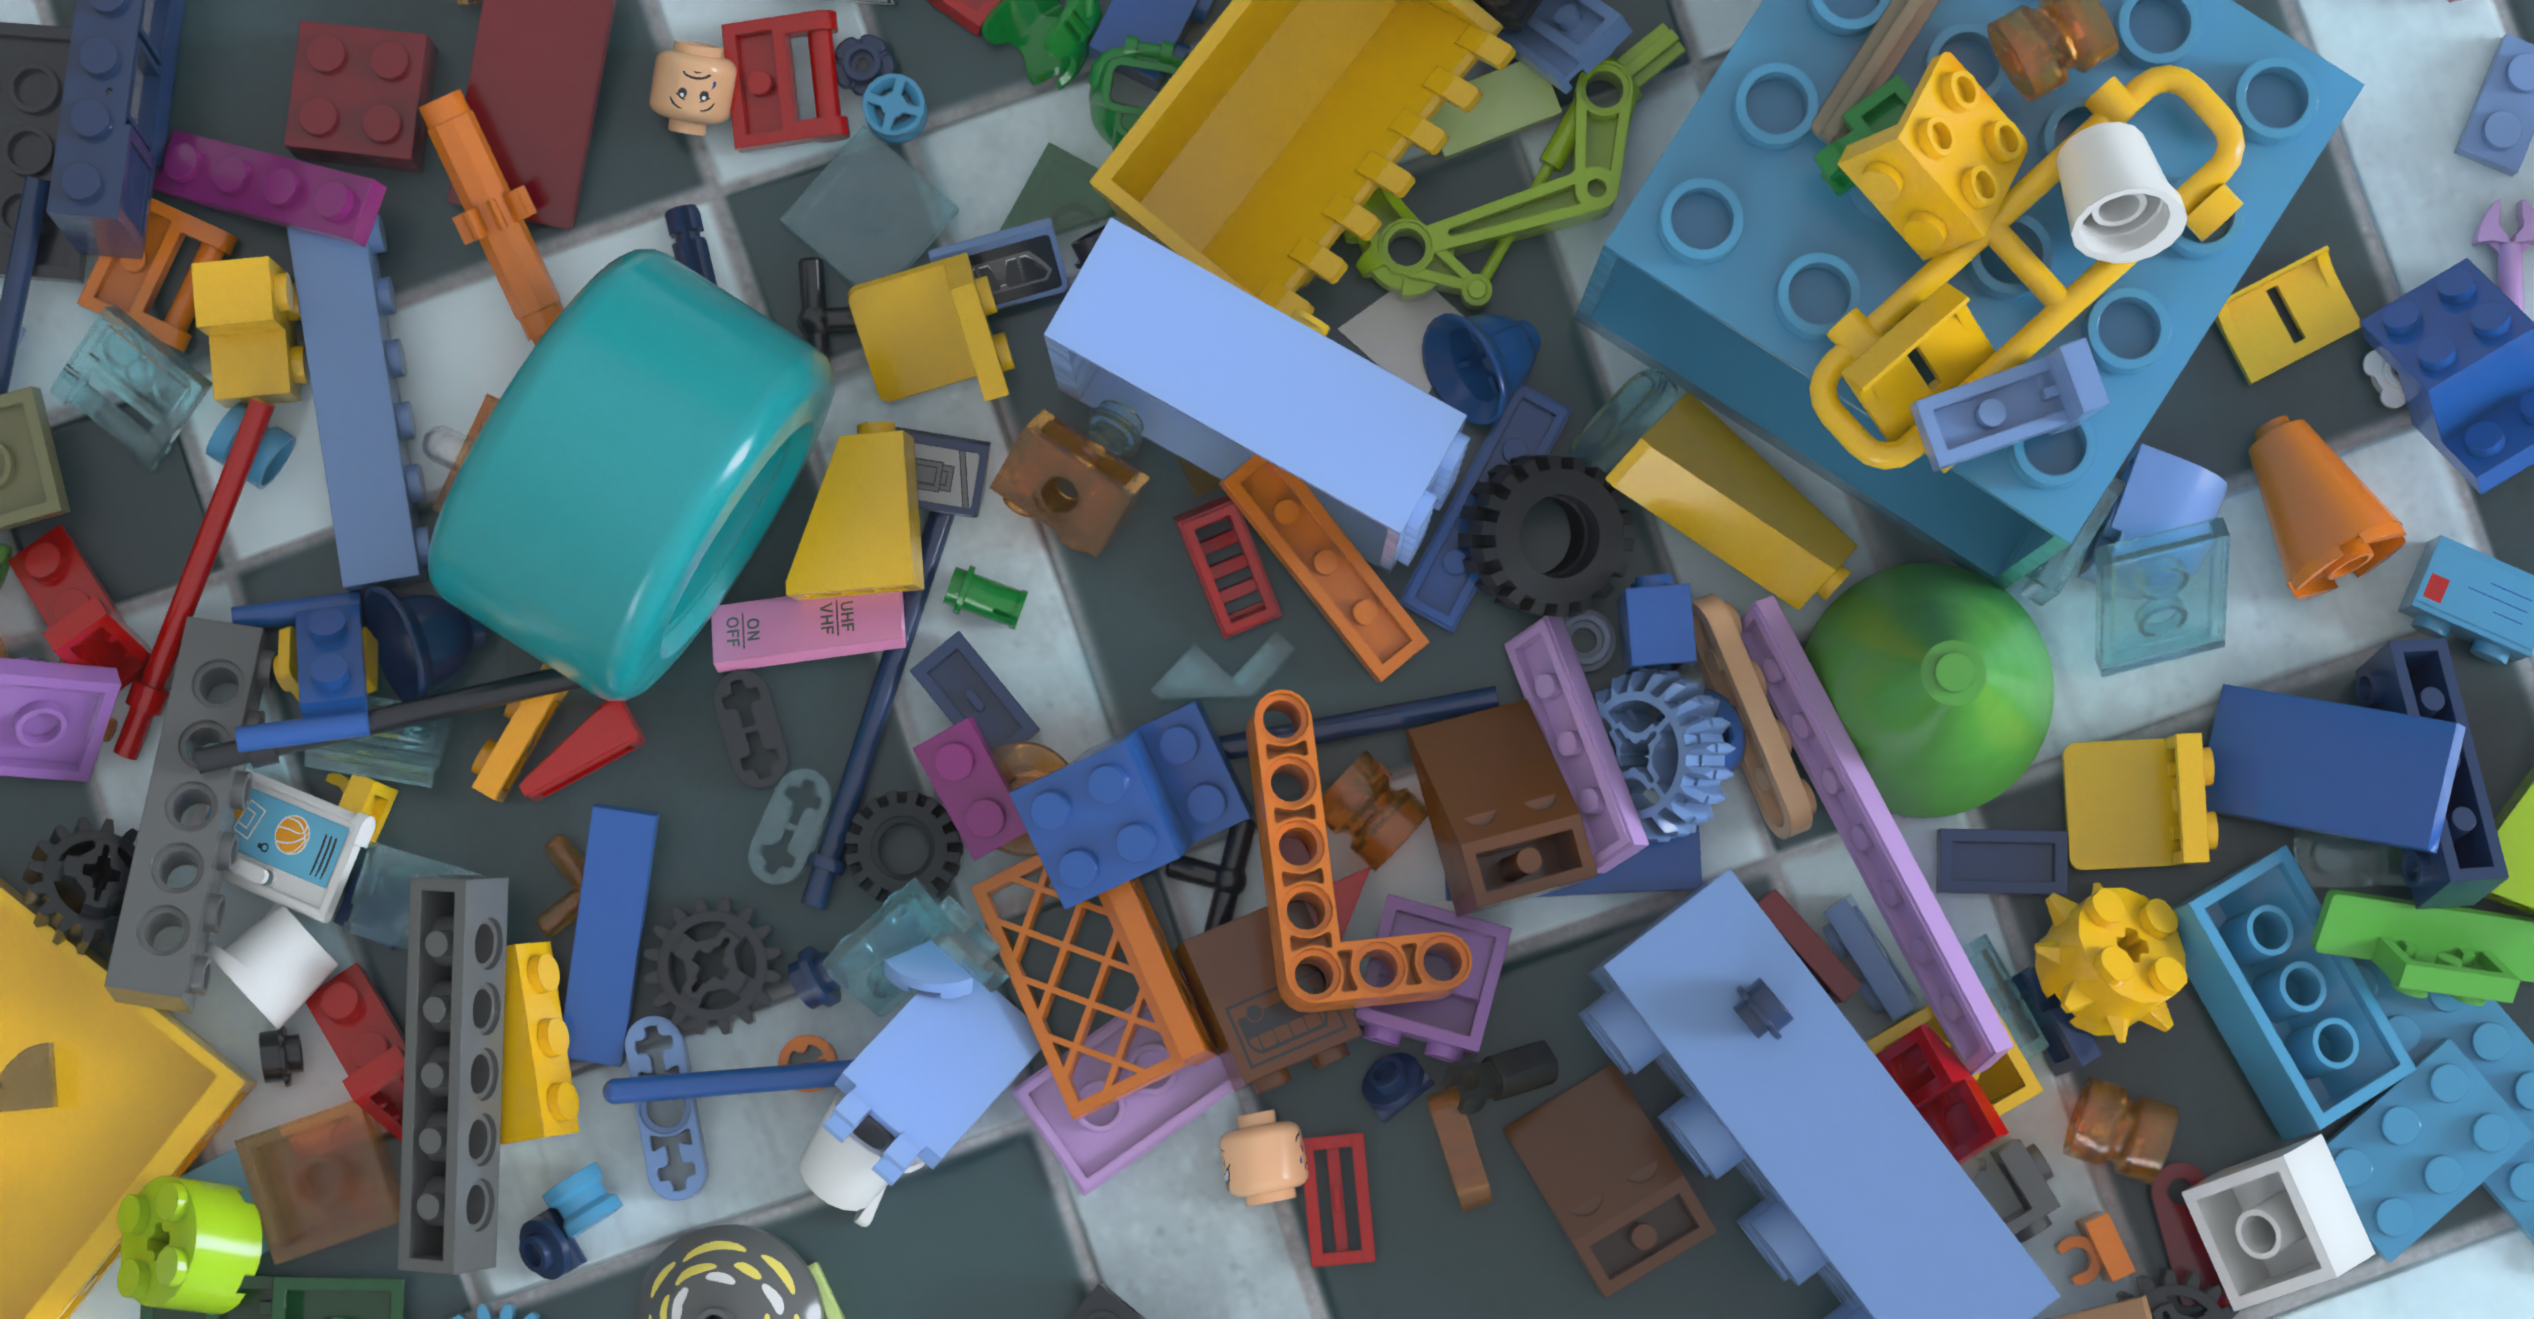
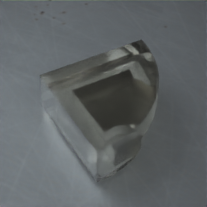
(29, 1080)

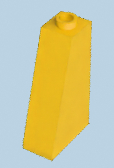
(1733, 504)

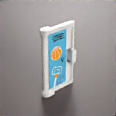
(300, 841)

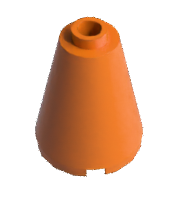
(2318, 509)

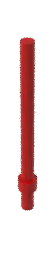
(149, 694)

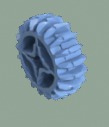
(1674, 757)

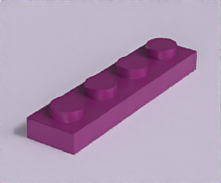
(270, 188)

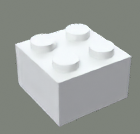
(2278, 1223)

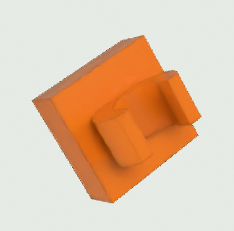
(2102, 1248)

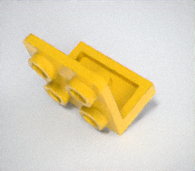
(1942, 164)
(930, 330)
(2139, 803)

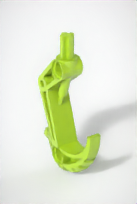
(1585, 195)

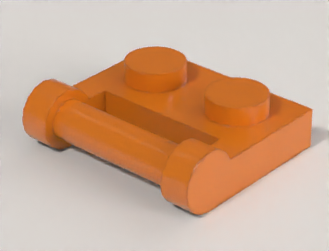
(136, 282)

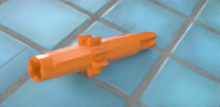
(493, 213)

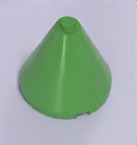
(1935, 685)

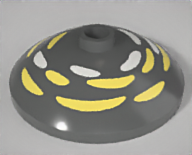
(729, 1274)

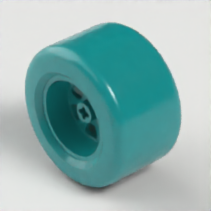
(629, 473)

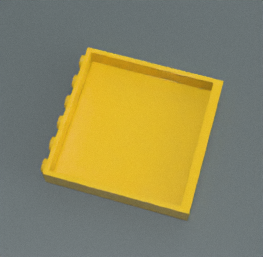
(132, 1106)

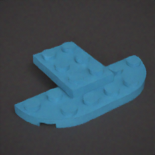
(2446, 1124)

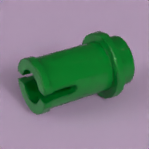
(984, 597)

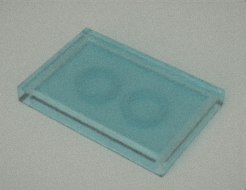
(2161, 596)

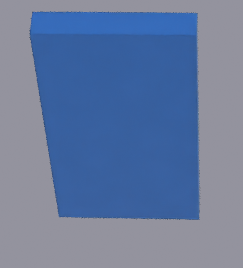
(2333, 767)

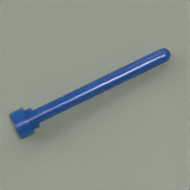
(724, 1082)

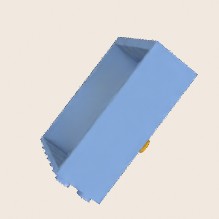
(1241, 379)

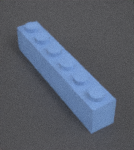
(360, 410)

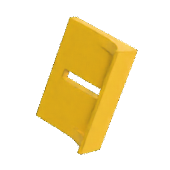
(2311, 298)
(1946, 341)

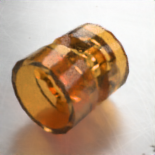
(2078, 39)
(1372, 810)
(2120, 1130)

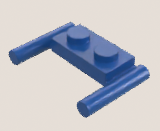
(329, 670)

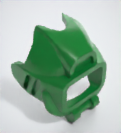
(1046, 35)
(1114, 118)

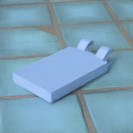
(933, 1074)

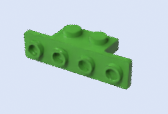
(2430, 950)

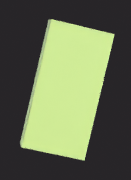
(1510, 104)

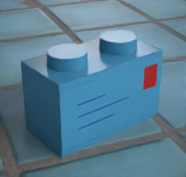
(2473, 599)

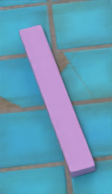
(1874, 840)

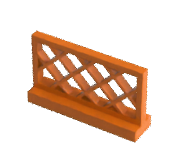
(1149, 961)

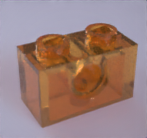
(1103, 482)

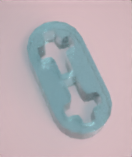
(777, 820)

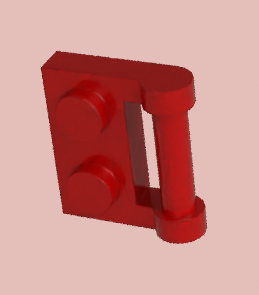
(765, 84)

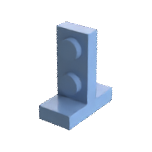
(2011, 406)

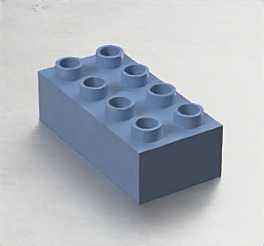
(1807, 1119)

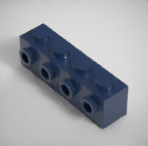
(2469, 862)

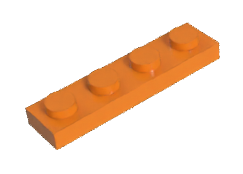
(1325, 565)

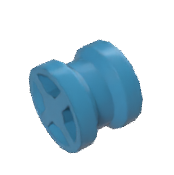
(896, 97)
(582, 1200)

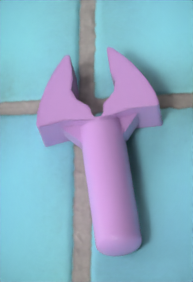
(2508, 251)

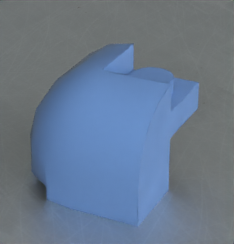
(2157, 497)

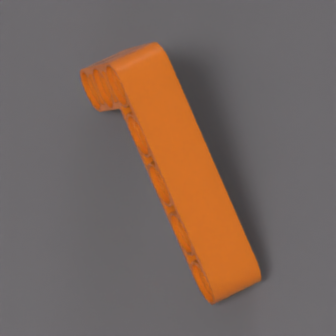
(1314, 885)

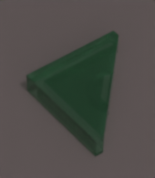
(1061, 192)

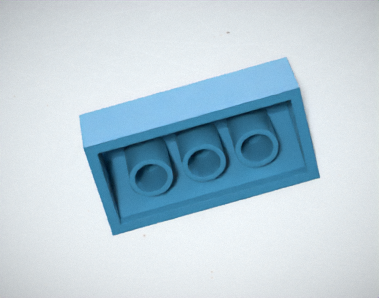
(2288, 1014)

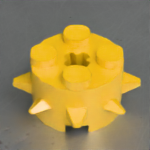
(2112, 960)

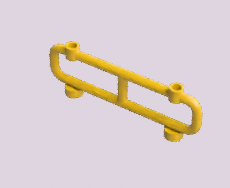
(2206, 204)

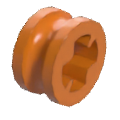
(801, 1045)

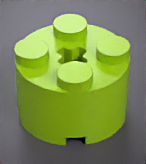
(187, 1245)

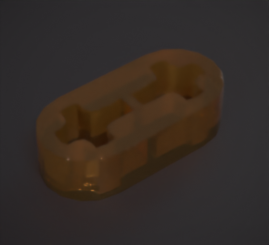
(1459, 1150)

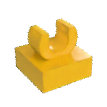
(365, 796)

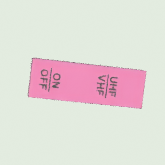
(806, 630)

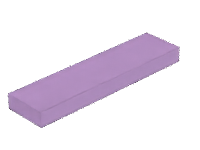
(1577, 738)

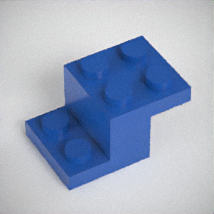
(2463, 371)
(1131, 803)

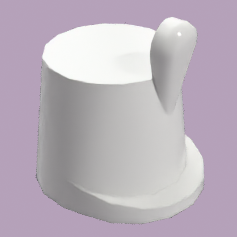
(2117, 195)
(275, 964)
(843, 1171)

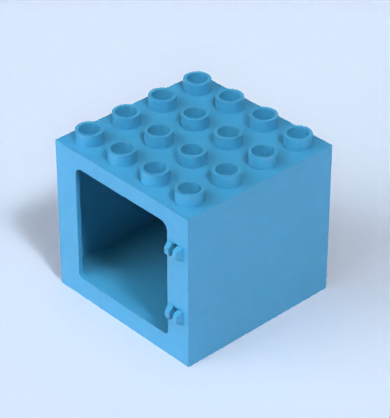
(1750, 258)

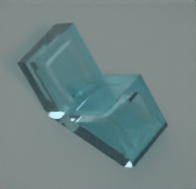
(1202, 678)

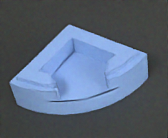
(928, 970)

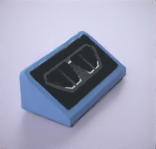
(1018, 261)

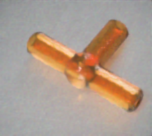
(572, 866)

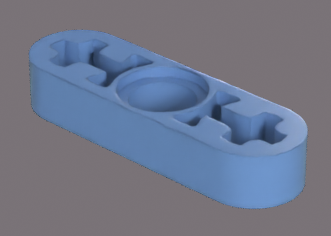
(648, 1128)

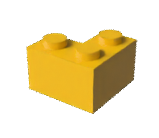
(251, 328)

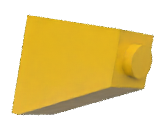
(864, 521)

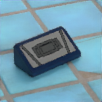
(950, 472)

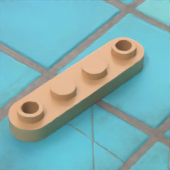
(1780, 793)

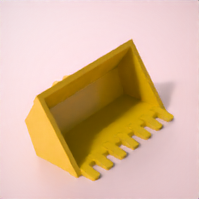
(1290, 130)

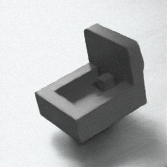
(2027, 1176)

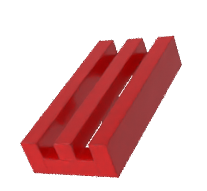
(1342, 1254)

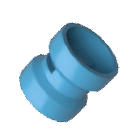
(272, 453)

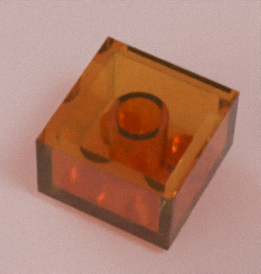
(320, 1181)

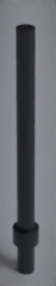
(404, 715)

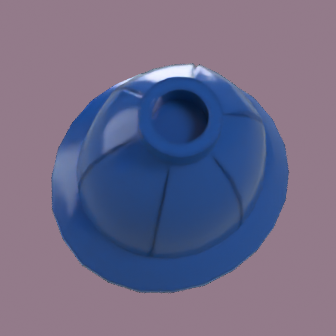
(1478, 361)

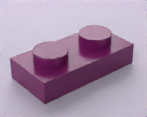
(971, 787)

